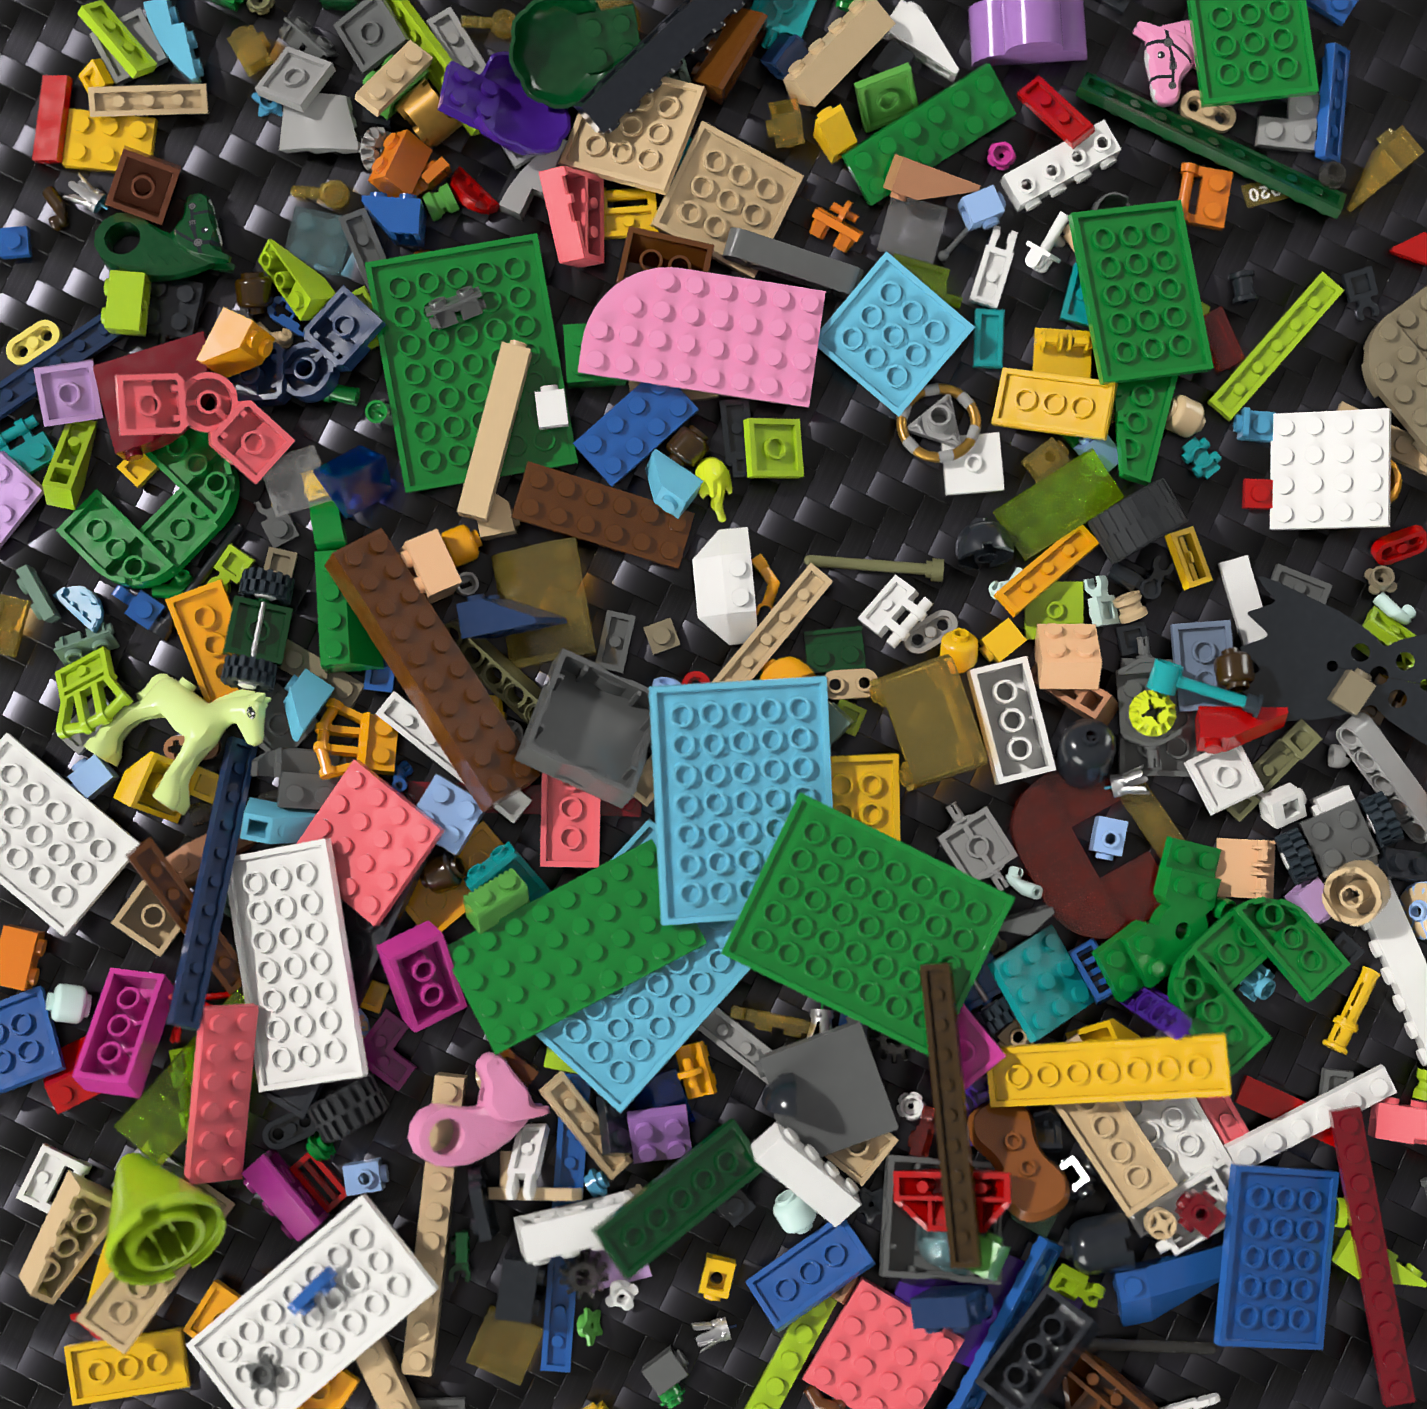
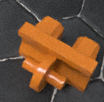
(825, 220)

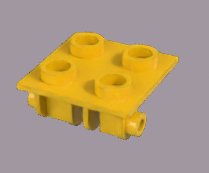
(1062, 352)

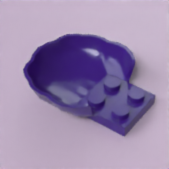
(501, 108)

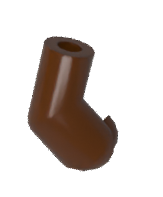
(819, 1402)

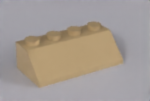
(837, 52)

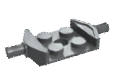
(1130, 682)

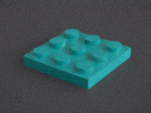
(1040, 983)

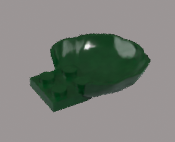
(568, 47)

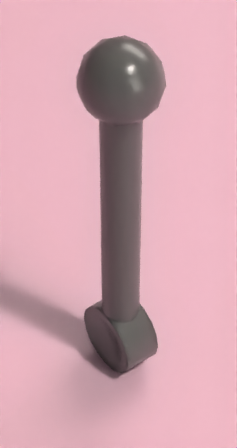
(944, 254)

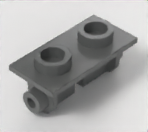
(300, 33)
(445, 309)

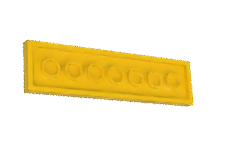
(1111, 1071)

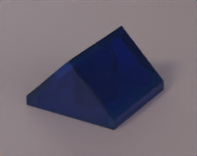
(355, 479)

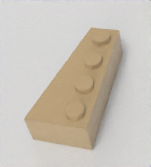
(67, 1237)

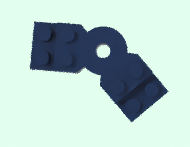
(333, 344)

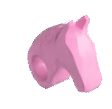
(479, 1129)

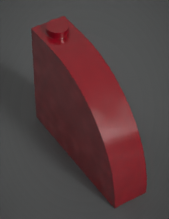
(171, 357)

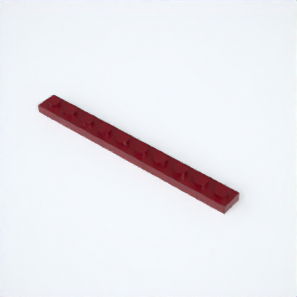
(1371, 1256)

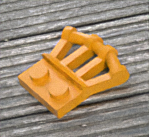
(375, 744)

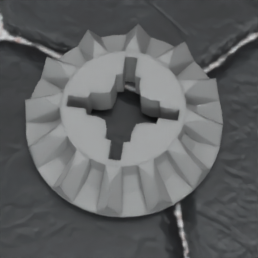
(372, 139)

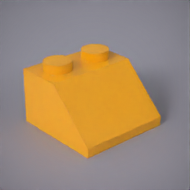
(235, 345)

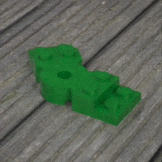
(1147, 950)

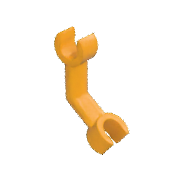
(773, 583)

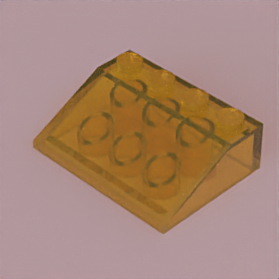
(551, 580)

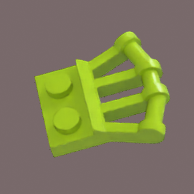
(80, 680)

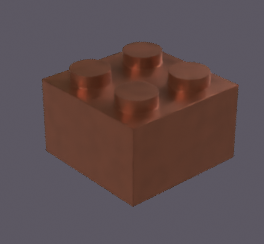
(143, 185)

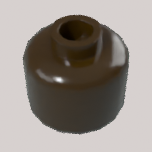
(254, 292)
(688, 446)
(1234, 670)
(443, 872)

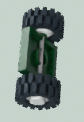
(257, 630)

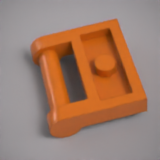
(1212, 195)

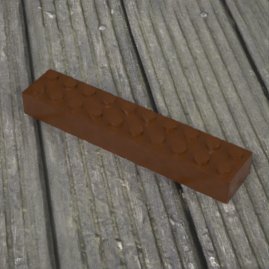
(431, 669)

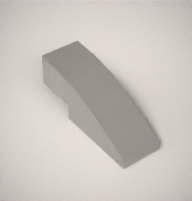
(528, 184)

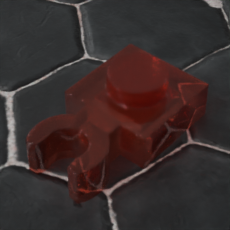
(921, 1138)

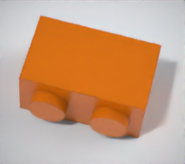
(399, 164)
(20, 955)

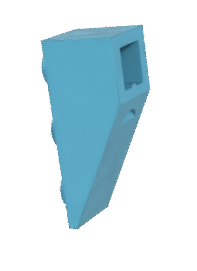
(274, 824)

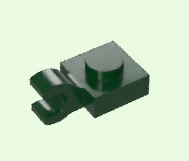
(461, 1248)

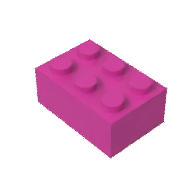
(421, 976)

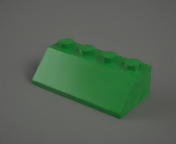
(342, 637)

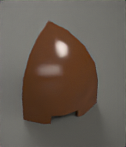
(521, 1066)

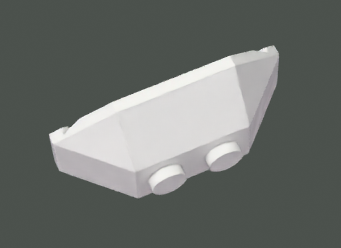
(726, 585)

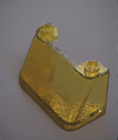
(930, 721)

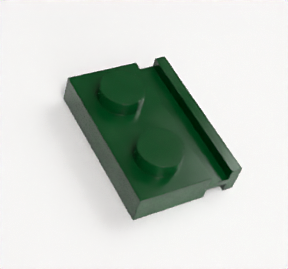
(834, 649)

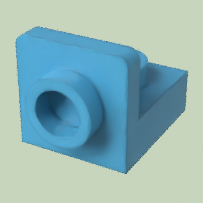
(1254, 425)

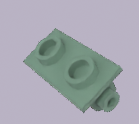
(75, 646)

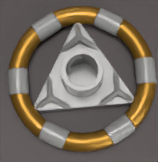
(940, 424)

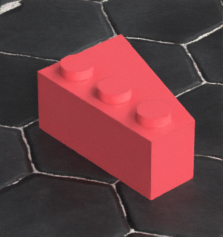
(575, 214)
(1399, 1121)

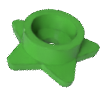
(589, 1325)

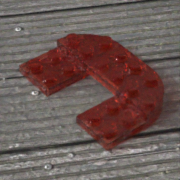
(1060, 866)

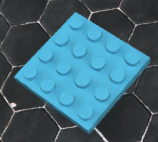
(893, 334)

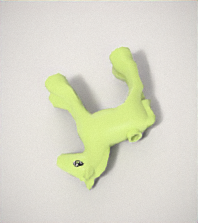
(190, 716)

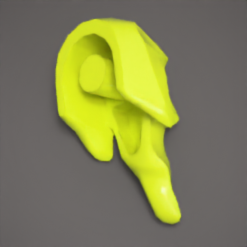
(715, 481)

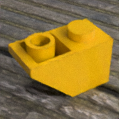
(834, 132)

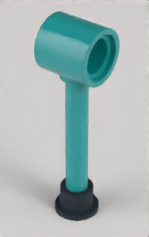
(1167, 678)

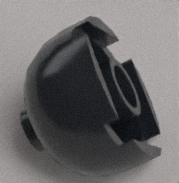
(983, 543)

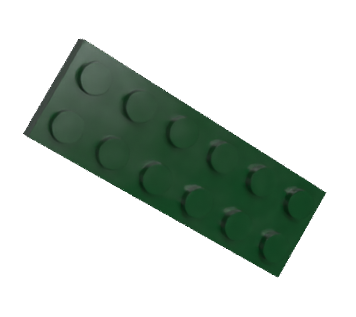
(678, 1199)

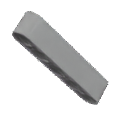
(1386, 773)

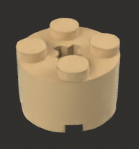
(1360, 908)

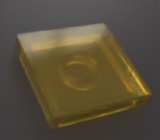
(504, 1347)

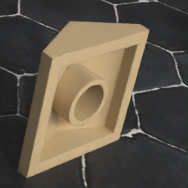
(863, 1158)

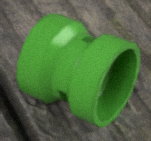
(440, 202)

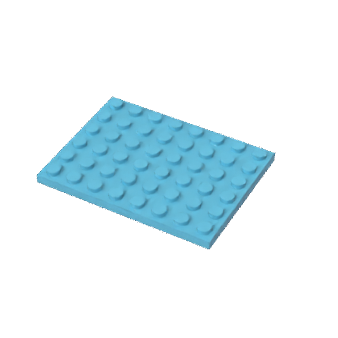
(726, 781)
(638, 1029)

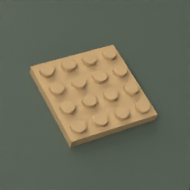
(645, 144)
(722, 188)

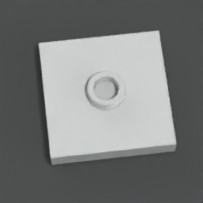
(977, 470)
(1223, 778)

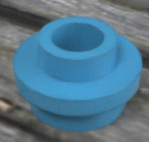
(596, 1183)

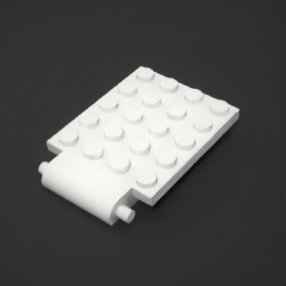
(1192, 1156)

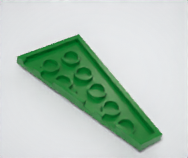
(1140, 421)

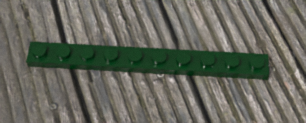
(1211, 145)

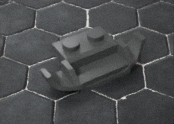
(298, 776)

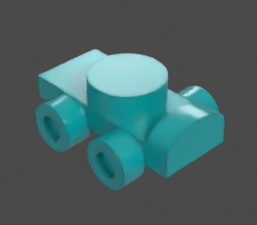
(1203, 462)

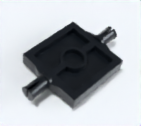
(174, 309)

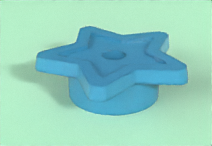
(266, 108)

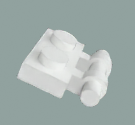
(889, 606)

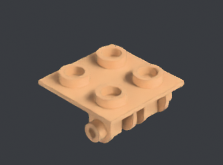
(1245, 868)

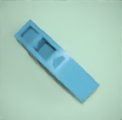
(174, 38)

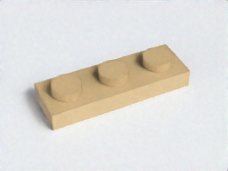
(393, 78)

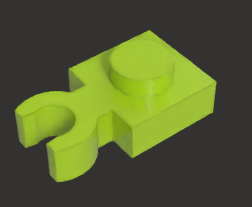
(231, 566)
(1075, 1284)

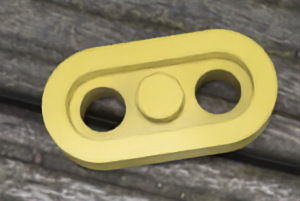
(34, 341)

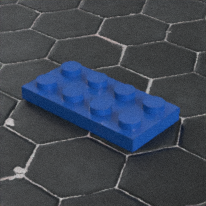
(634, 429)
(809, 1273)

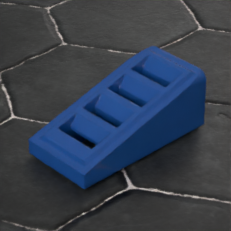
(1080, 950)

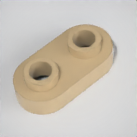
(1206, 116)
(849, 683)

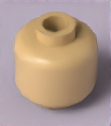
(1185, 416)

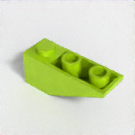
(297, 282)
(1344, 1256)

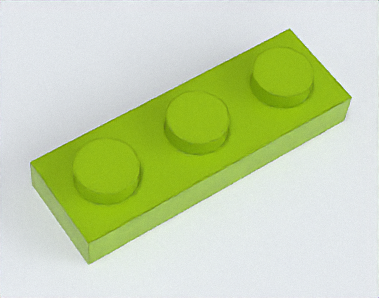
(117, 39)

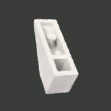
(918, 36)

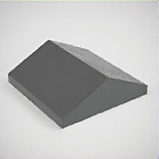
(1027, 921)

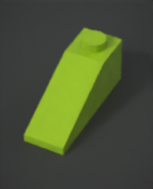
(69, 465)

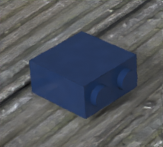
(951, 1307)

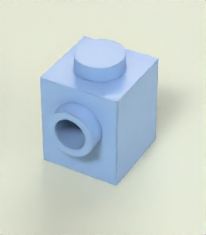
(982, 208)
(92, 776)
(1108, 837)
(365, 1176)

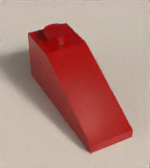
(1228, 727)

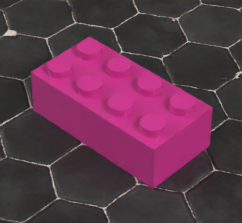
(124, 1033)

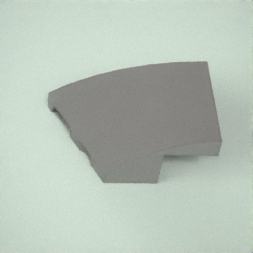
(322, 128)

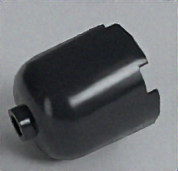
(1085, 753)
(1099, 1244)

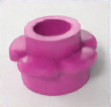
(1001, 148)

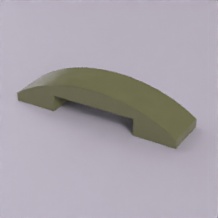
(1277, 761)

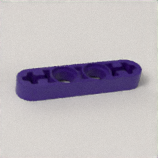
(1151, 1007)

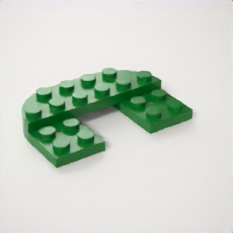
(174, 533)
(1231, 950)

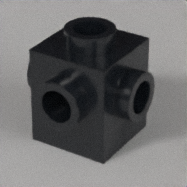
(1074, 1167)

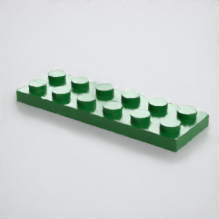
(931, 130)

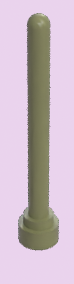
(931, 569)

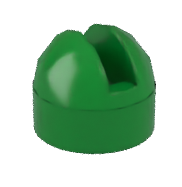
(1222, 905)

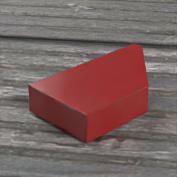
(1412, 249)

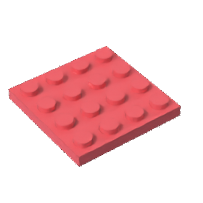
(374, 838)
(877, 1355)

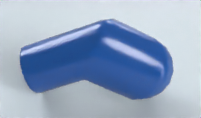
(400, 779)

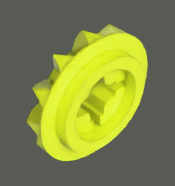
(1147, 725)

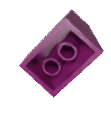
(284, 1195)

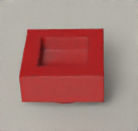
(1257, 494)

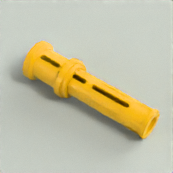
(1346, 1023)

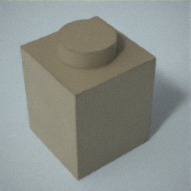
(1352, 691)

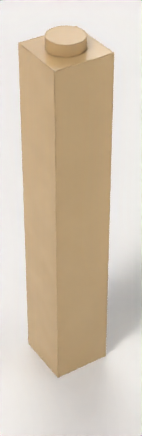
(495, 431)

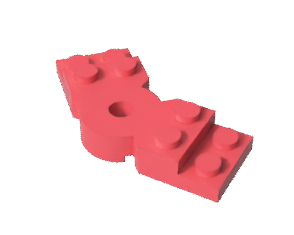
(234, 428)

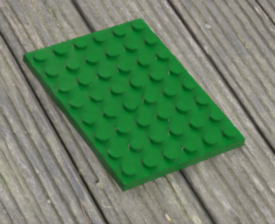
(444, 376)
(857, 916)

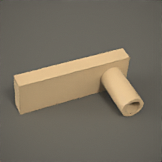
(542, 1193)

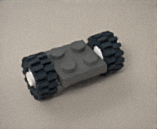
(1339, 837)

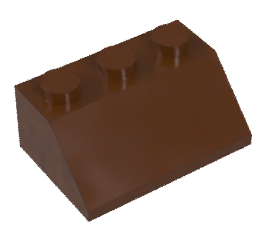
(729, 53)
(653, 250)

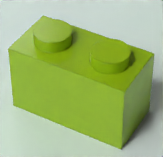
(126, 303)

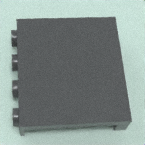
(836, 1088)

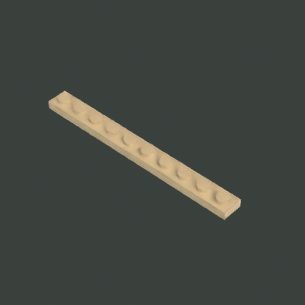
(759, 646)

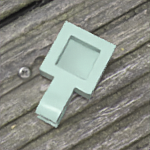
(1101, 605)

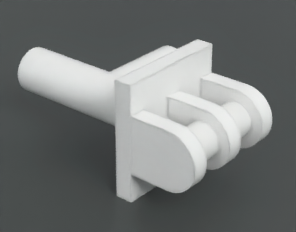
(1040, 257)

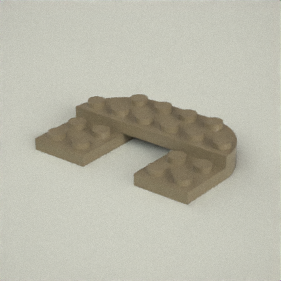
(1398, 365)

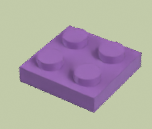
(659, 1133)

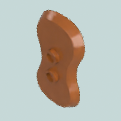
(1011, 1145)

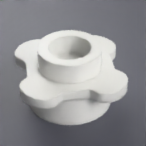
(621, 1287)

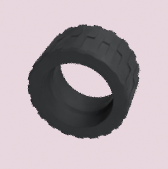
(1138, 521)

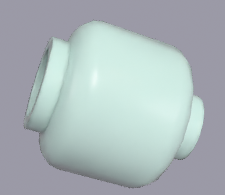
(68, 1003)
(793, 1213)

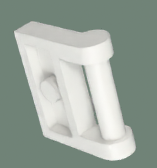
(46, 1174)

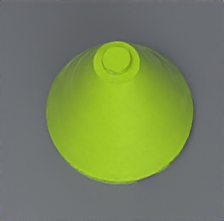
(158, 1223)

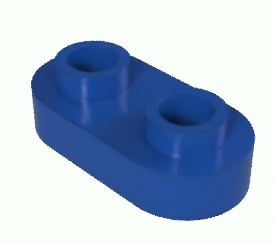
(322, 1283)

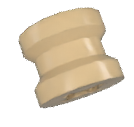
(1130, 607)
(1163, 1228)

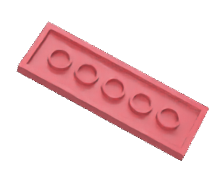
(221, 1093)

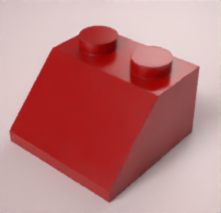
(62, 1087)

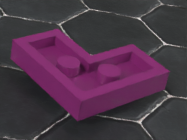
(380, 1051)

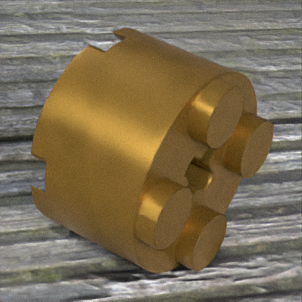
(420, 109)

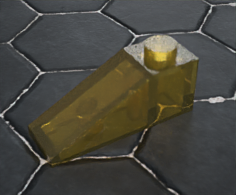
(1387, 160)

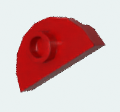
(471, 194)

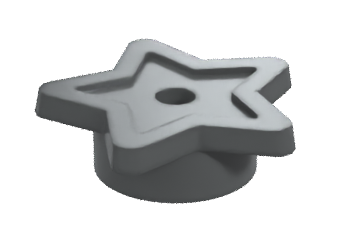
(256, 1377)

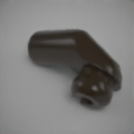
(58, 205)

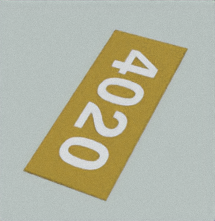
(1259, 194)

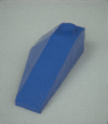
(1164, 1283)

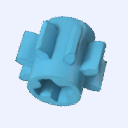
(1258, 984)

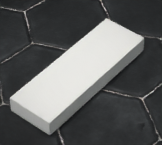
(1242, 597)

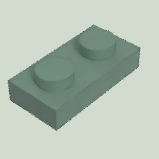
(43, 605)

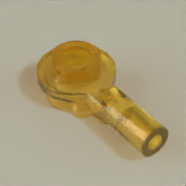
(499, 23)
(333, 193)

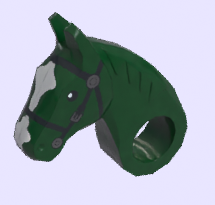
(165, 256)

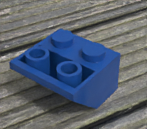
(399, 217)

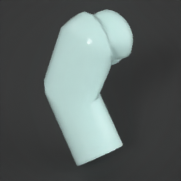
(1393, 611)
(1023, 887)

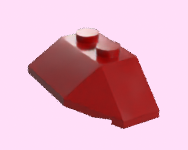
(922, 1196)

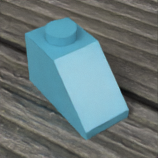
(671, 484)
(304, 701)

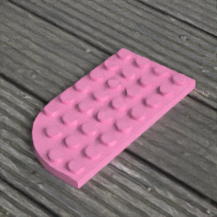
(707, 335)

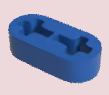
(283, 320)

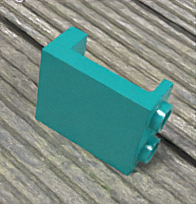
(501, 860)

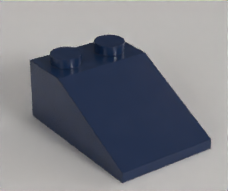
(496, 617)

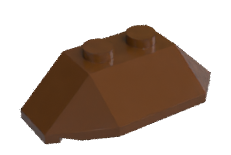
(1099, 1386)

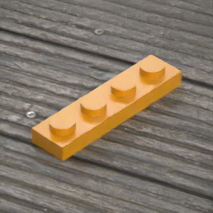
(1046, 570)

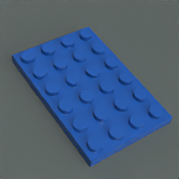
(1276, 1257)

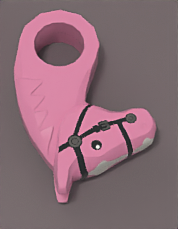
(1166, 58)

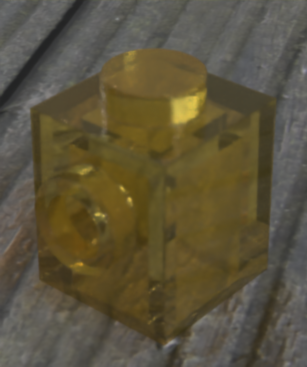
(250, 49)
(785, 123)
(1046, 459)

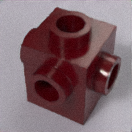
(1206, 1219)

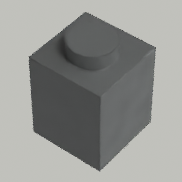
(666, 1369)

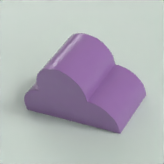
(1027, 31)

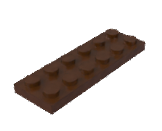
(601, 515)

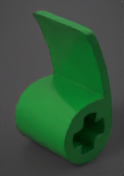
(327, 527)

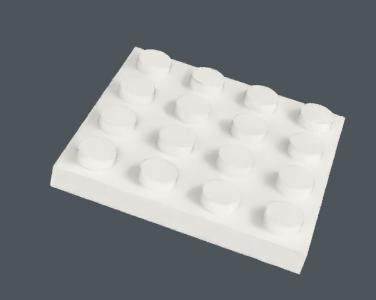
(1331, 469)

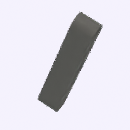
(791, 263)

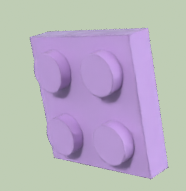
(68, 393)

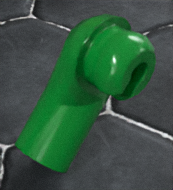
(175, 587)

